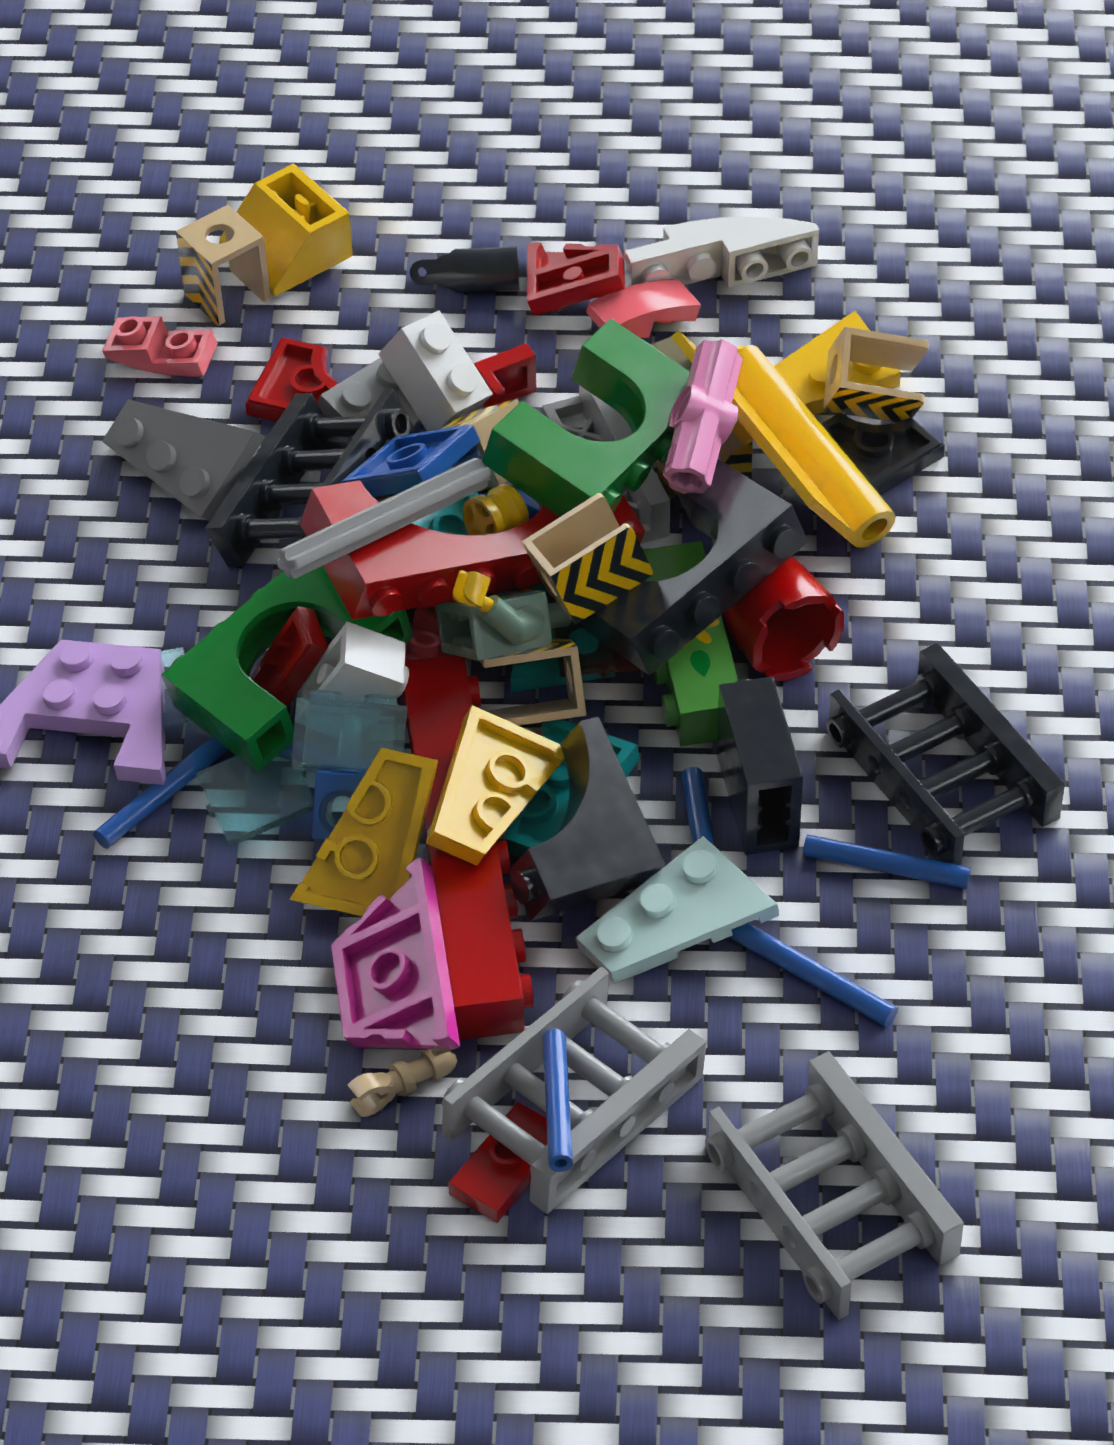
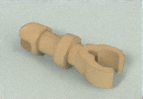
(378, 1089)

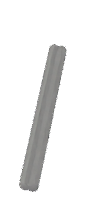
(383, 518)

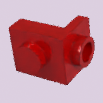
(509, 374)

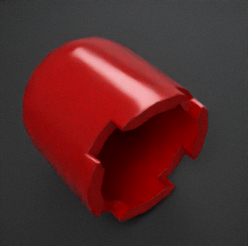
(785, 622)

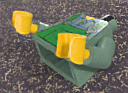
(495, 623)

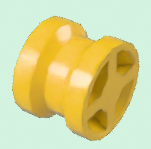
(496, 512)

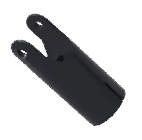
(471, 270)

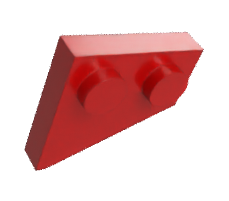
(572, 275)

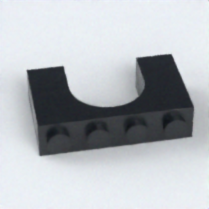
(752, 539)

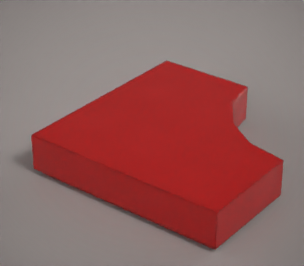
(291, 370)

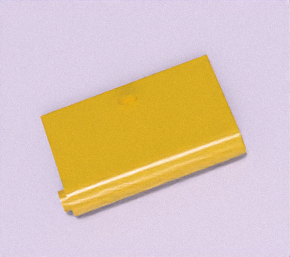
(803, 450)

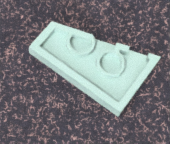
(679, 906)

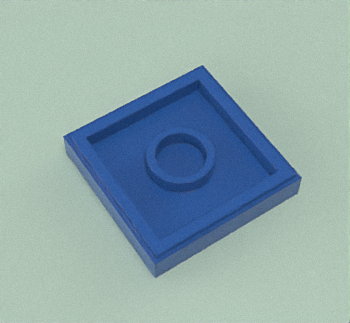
(413, 459)

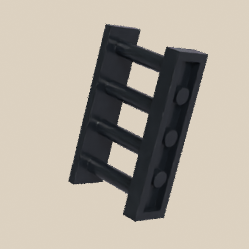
(283, 459)
(967, 716)

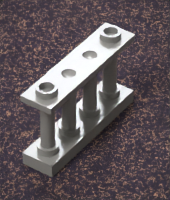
(596, 1133)
(860, 1137)

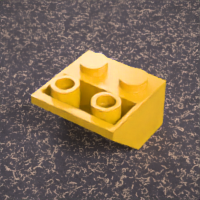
(300, 227)

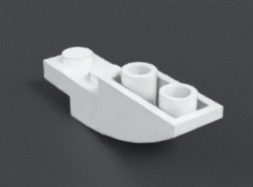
(726, 247)

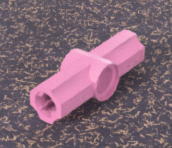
(703, 416)

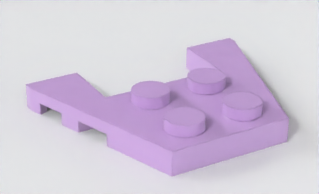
(96, 693)

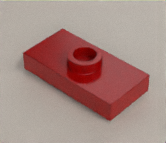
(291, 656)
(494, 1174)

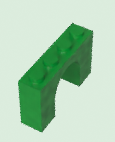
(567, 469)
(213, 677)

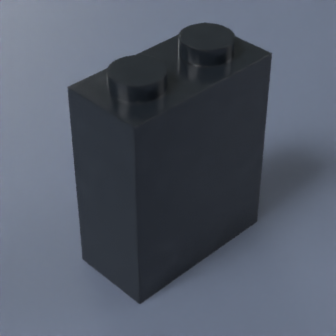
(759, 765)

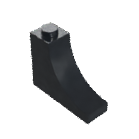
(603, 838)

